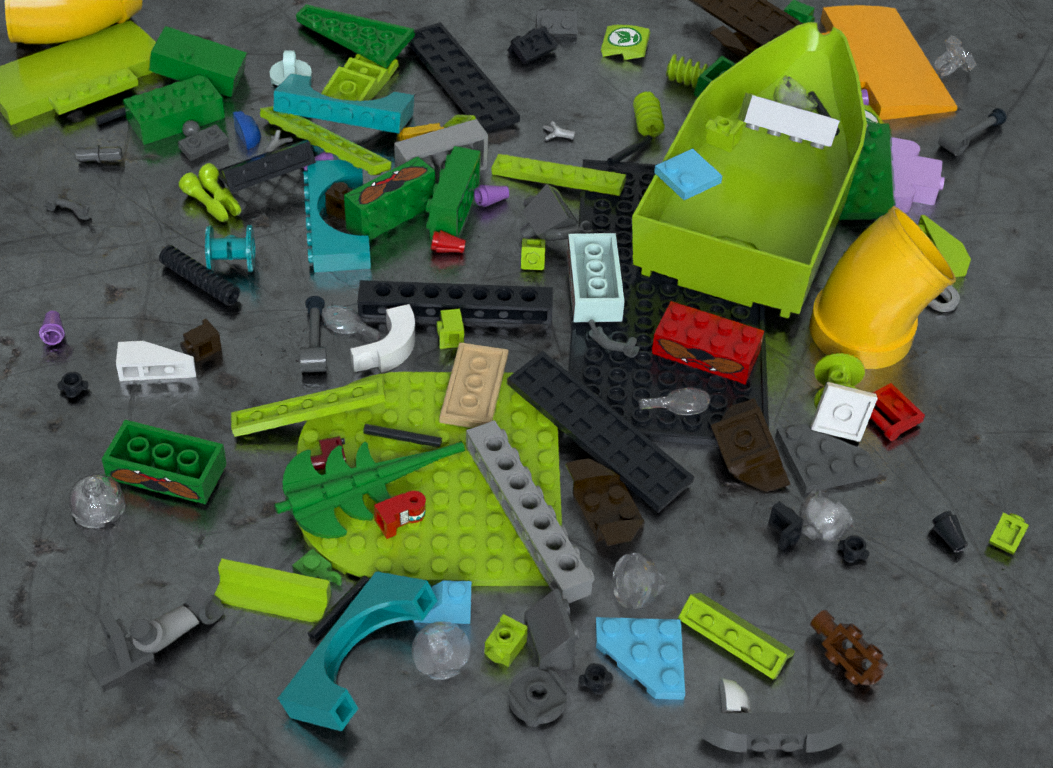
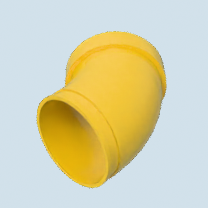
(64, 19)
(879, 292)

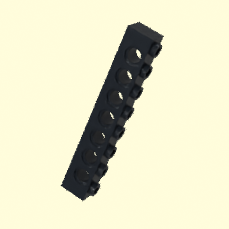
(475, 301)

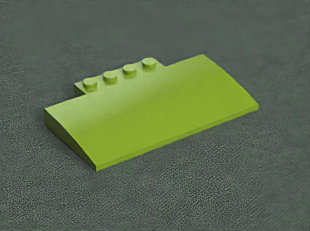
(75, 72)

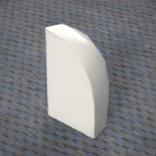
(733, 697)

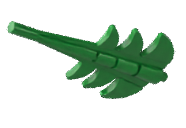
(315, 496)

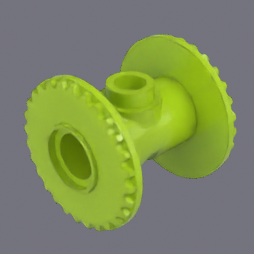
(840, 370)

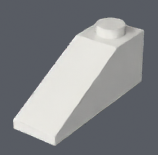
(149, 361)

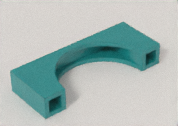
(385, 114)
(330, 247)
(383, 600)

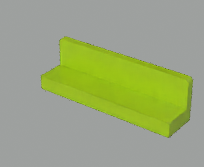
(272, 591)
(735, 634)

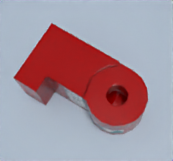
(399, 511)

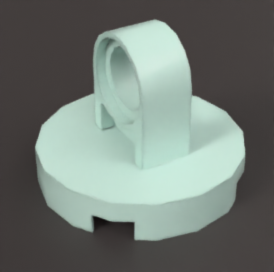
(288, 65)

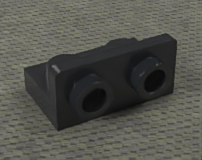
(532, 45)

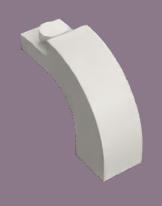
(393, 348)

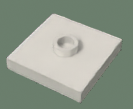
(843, 411)

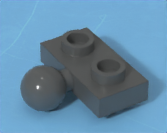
(200, 142)

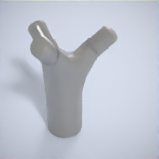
(556, 131)
(276, 142)

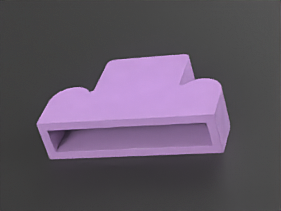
(914, 176)

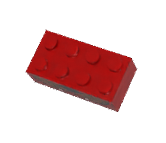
(707, 342)

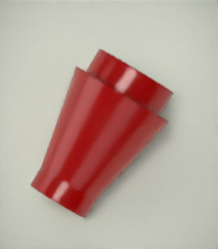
(447, 243)

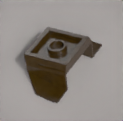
(734, 41)
(750, 447)
(604, 502)

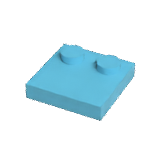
(688, 174)

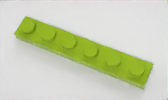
(558, 174)
(308, 407)

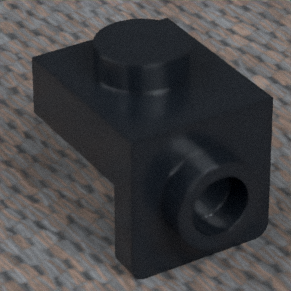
(787, 523)

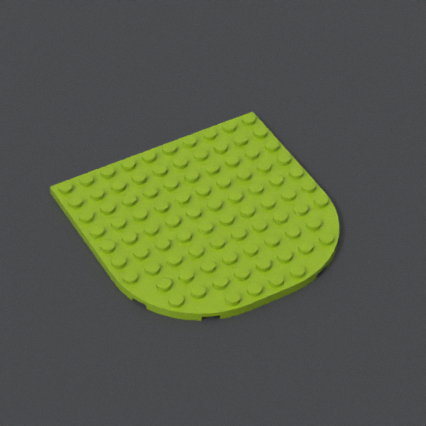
(463, 524)

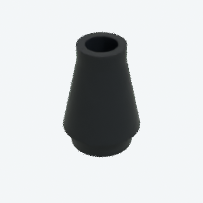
(949, 529)

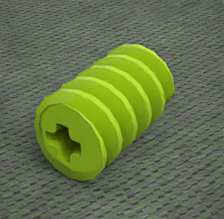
(684, 71)
(648, 114)

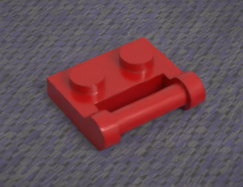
(898, 409)

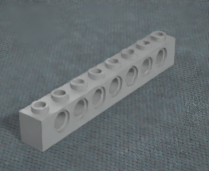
(528, 512)

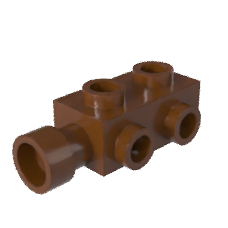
(853, 658)

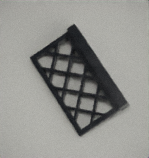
(267, 166)

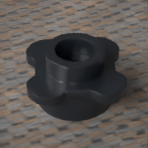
(72, 384)
(856, 543)
(596, 671)

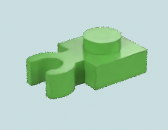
(316, 566)

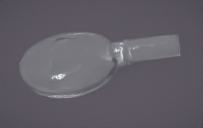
(347, 321)
(680, 401)

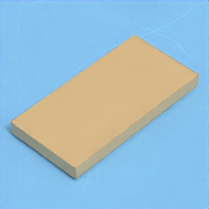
(474, 385)

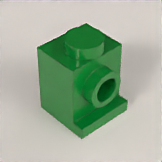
(800, 11)

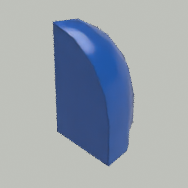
(246, 129)

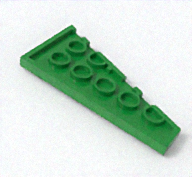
(368, 37)
(873, 180)

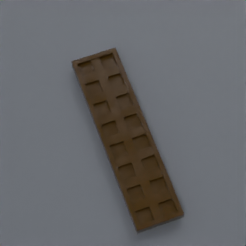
(753, 19)

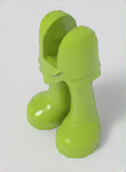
(208, 180)

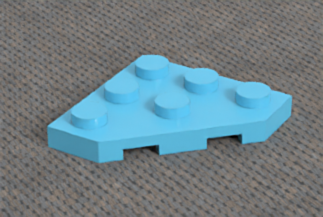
(646, 652)

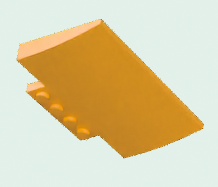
(889, 62)

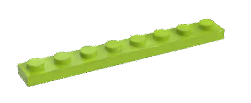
(328, 141)

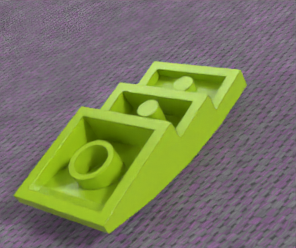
(359, 79)

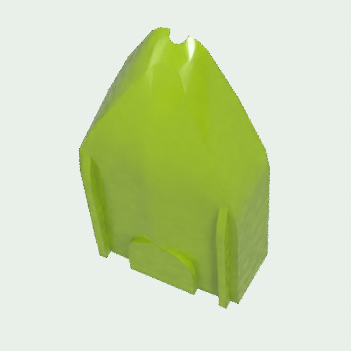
(777, 198)

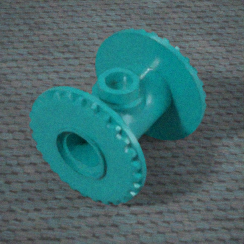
(230, 248)

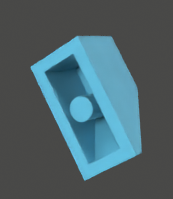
(452, 603)

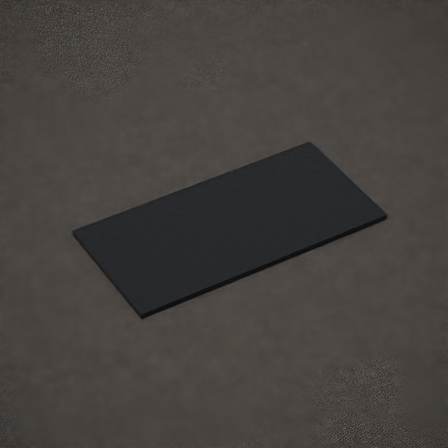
(625, 379)

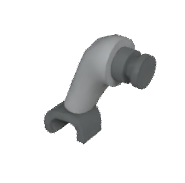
(156, 634)

